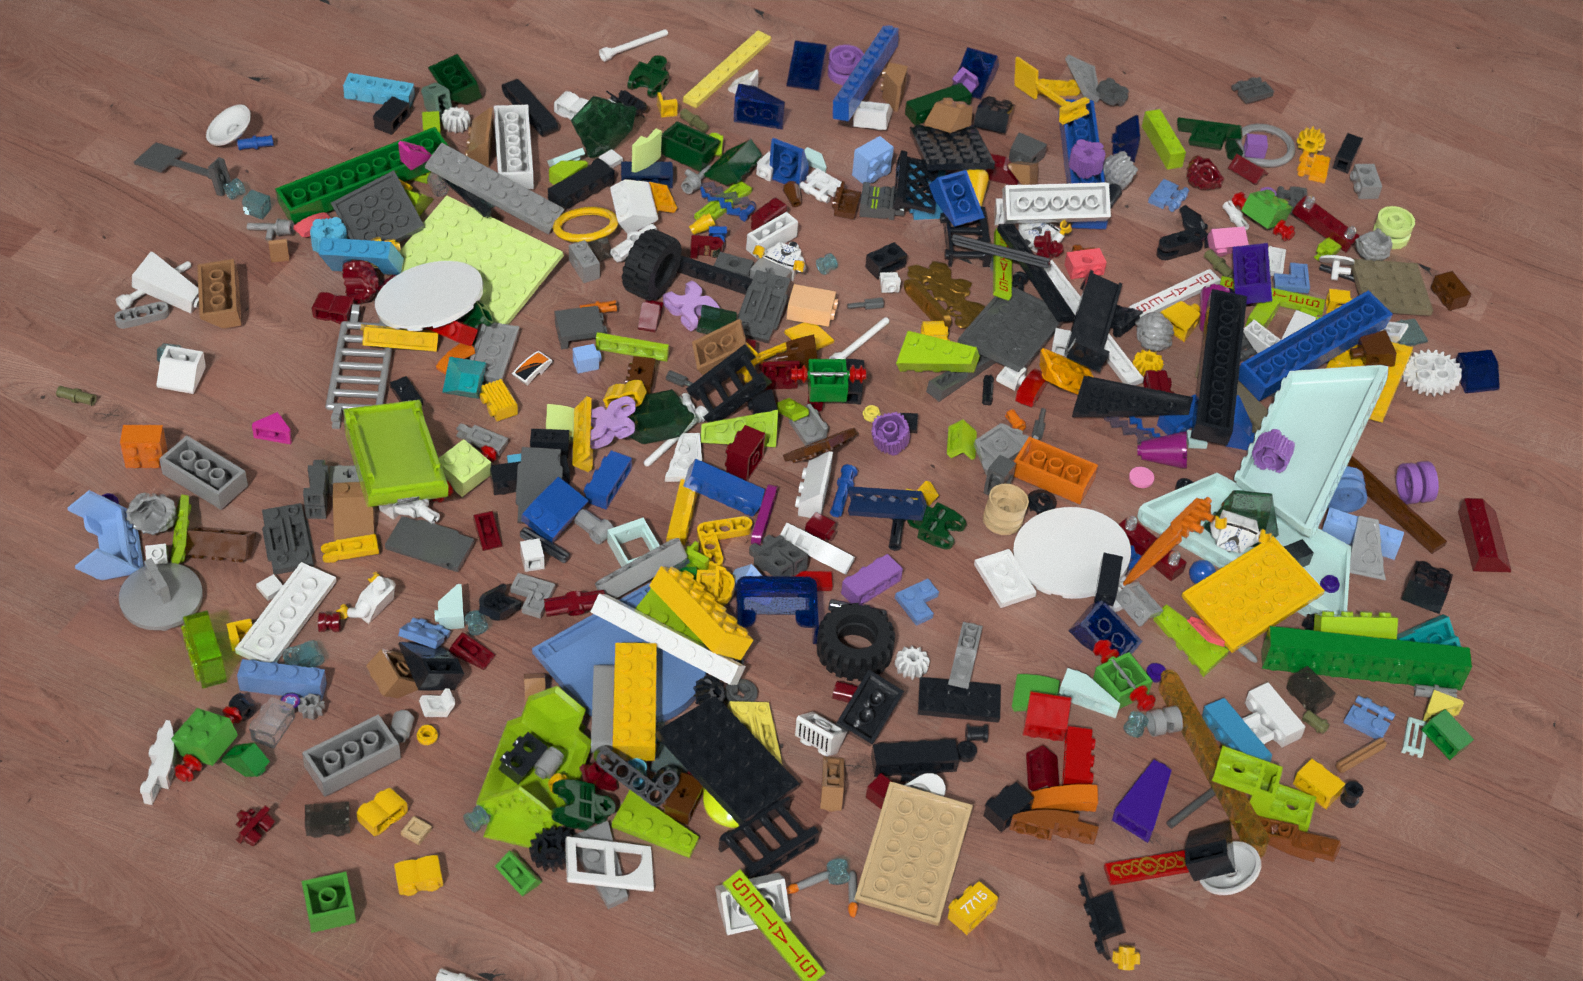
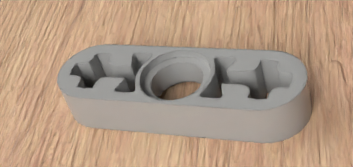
(131, 322)

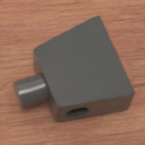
(1027, 149)

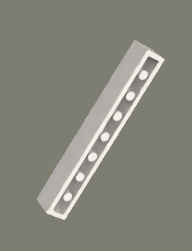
(667, 639)

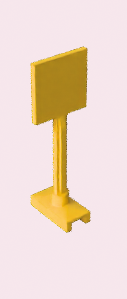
(1027, 80)
(804, 329)

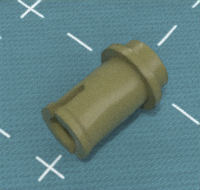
(1316, 722)

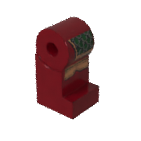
(705, 246)

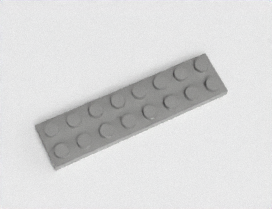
(494, 188)

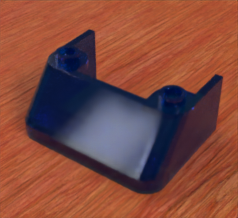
(778, 597)

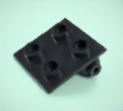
(629, 100)
(1124, 320)

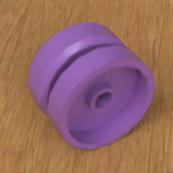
(842, 62)
(1417, 482)

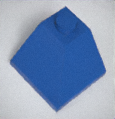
(1242, 428)

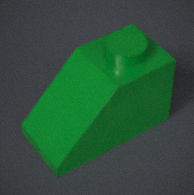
(246, 759)

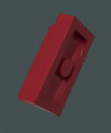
(1247, 169)
(1042, 768)

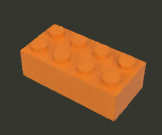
(1054, 470)

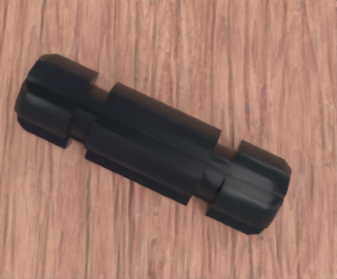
(987, 390)

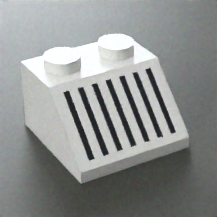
(820, 733)

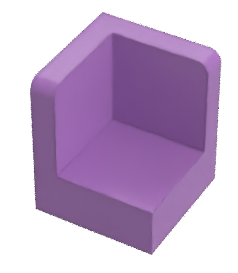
(966, 78)
(1255, 146)

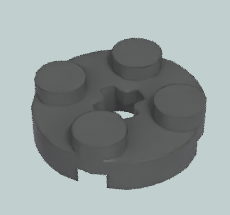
(1112, 92)

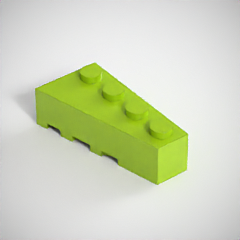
(935, 354)

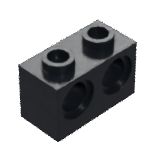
(886, 259)
(524, 759)

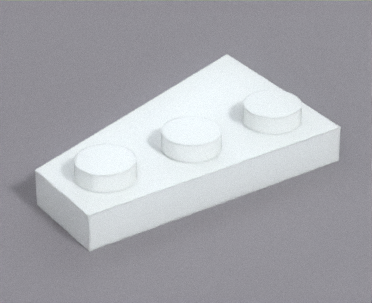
(685, 453)

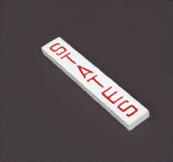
(1177, 293)

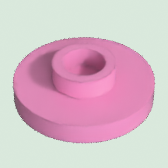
(1141, 477)

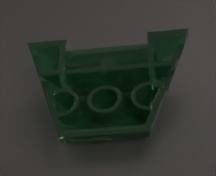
(603, 125)
(660, 417)
(1251, 505)

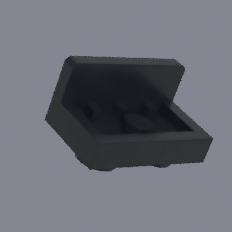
(498, 605)

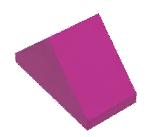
(412, 154)
(272, 429)

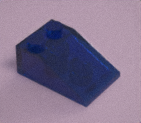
(807, 65)
(981, 65)
(758, 107)
(1102, 623)

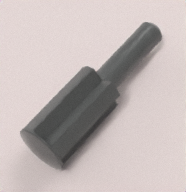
(872, 303)
(678, 379)
(1039, 425)

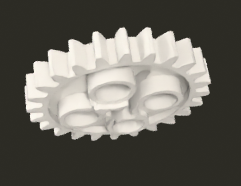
(1432, 373)

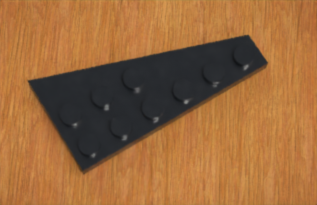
(1111, 398)

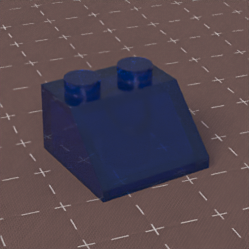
(1127, 137)
(1478, 371)

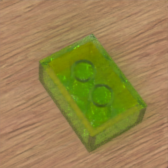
(203, 649)

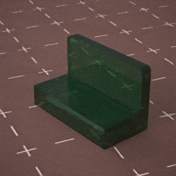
(714, 318)

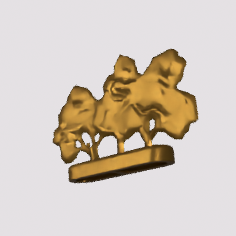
(943, 288)

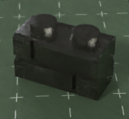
(327, 819)

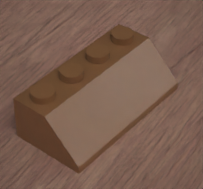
(219, 293)

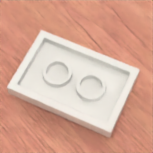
(1005, 578)

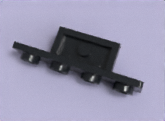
(1104, 916)

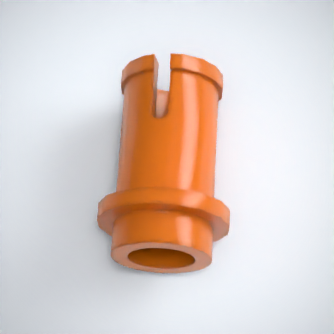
(1015, 420)

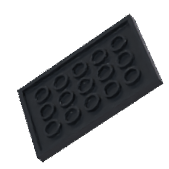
(953, 150)
(727, 760)

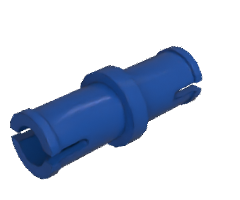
(255, 142)

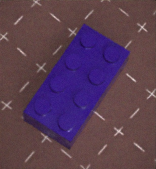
(1252, 272)

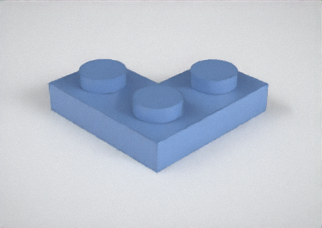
(1295, 281)
(914, 601)

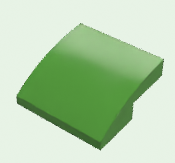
(1032, 683)

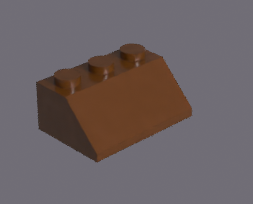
(220, 543)

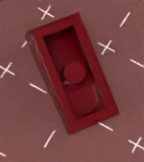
(487, 530)
(471, 651)

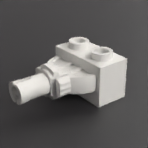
(413, 508)

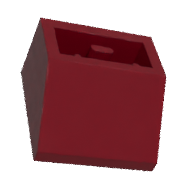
(779, 373)

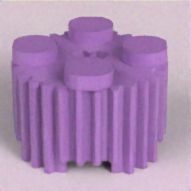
(1087, 158)
(890, 433)
(1273, 451)

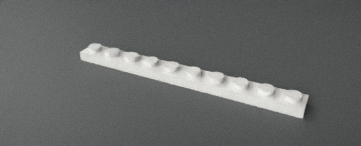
(1117, 359)

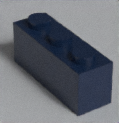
(657, 173)

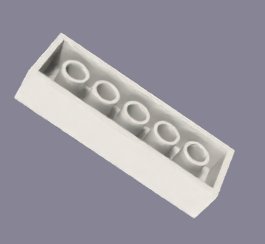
(514, 144)
(1056, 203)

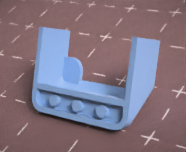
(118, 541)

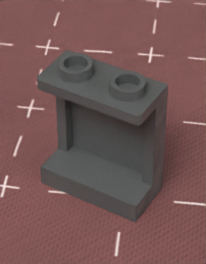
(578, 324)

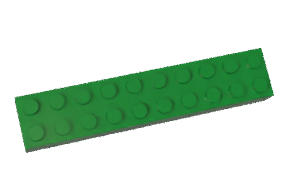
(317, 191)
(1366, 657)

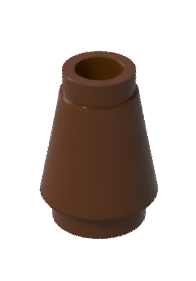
(792, 192)

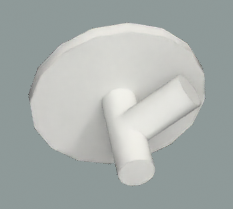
(1337, 261)

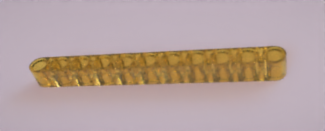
(1207, 753)

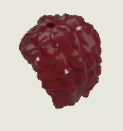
(1195, 173)
(360, 280)

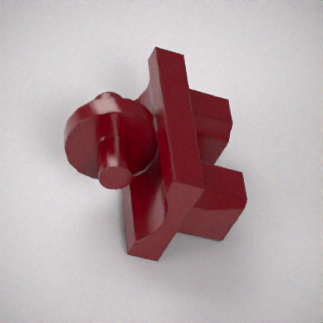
(1050, 248)
(596, 775)
(248, 833)

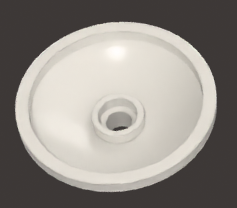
(228, 125)
(1247, 870)

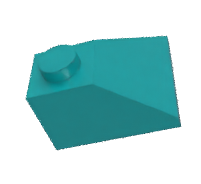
(464, 377)

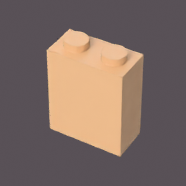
(812, 305)

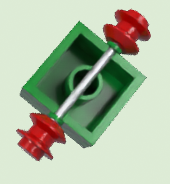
(828, 379)

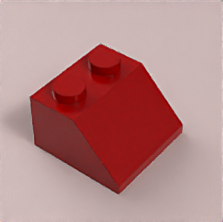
(1046, 716)

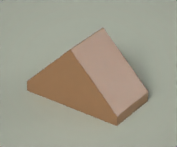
(1025, 172)
(278, 250)
(533, 684)

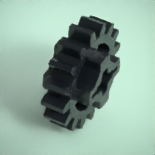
(552, 850)

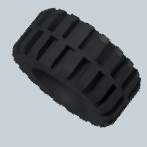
(651, 264)
(857, 621)

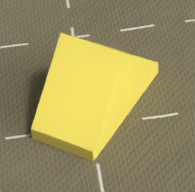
(1440, 702)

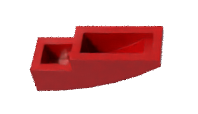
(1031, 388)

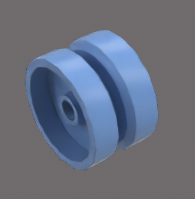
(1350, 492)

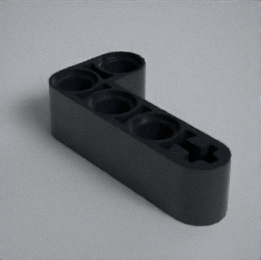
(631, 773)

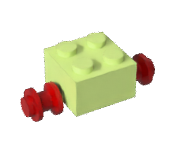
(466, 467)

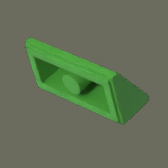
(518, 873)

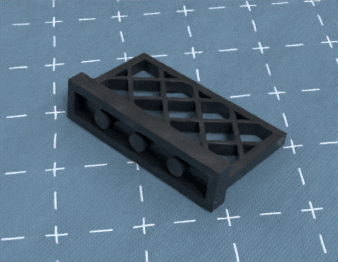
(903, 181)

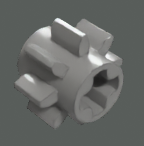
(311, 706)

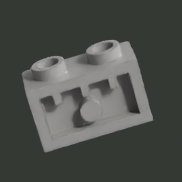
(810, 427)
(1138, 603)

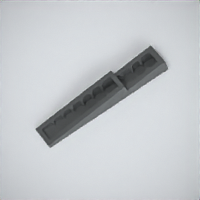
(948, 382)

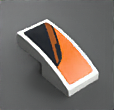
(531, 367)

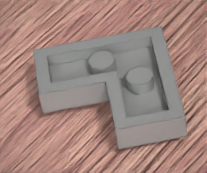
(535, 591)

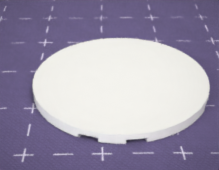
(429, 295)
(1065, 548)

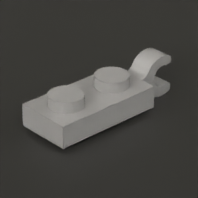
(479, 437)

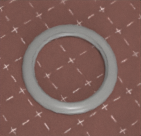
(1273, 130)

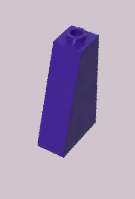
(1142, 803)

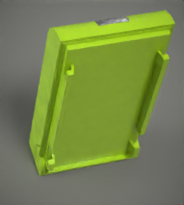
(394, 453)

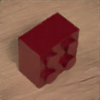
(745, 452)

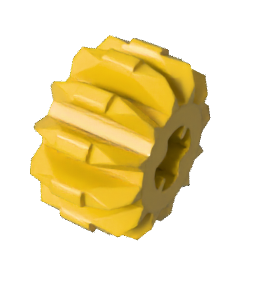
(1311, 140)
(1147, 361)

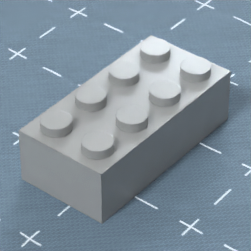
(203, 472)
(351, 755)

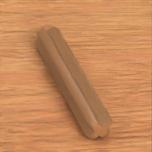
(1361, 755)

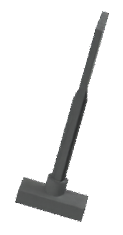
(161, 156)

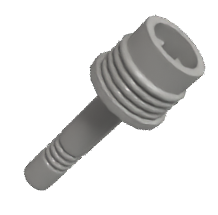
(693, 180)
(281, 227)

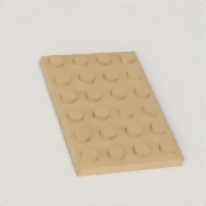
(913, 853)

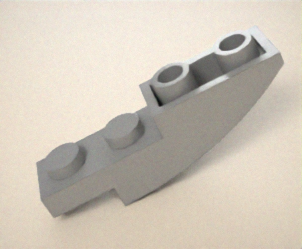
(965, 655)

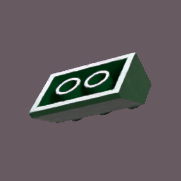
(457, 78)
(688, 146)
(734, 163)

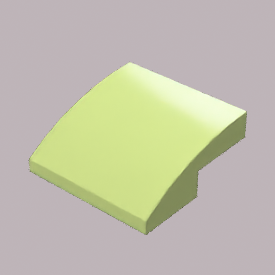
(646, 151)
(560, 418)

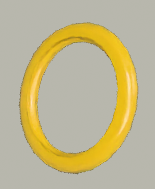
(580, 212)

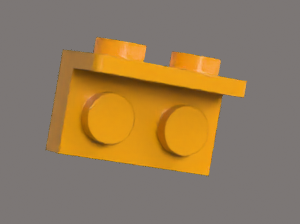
(662, 198)

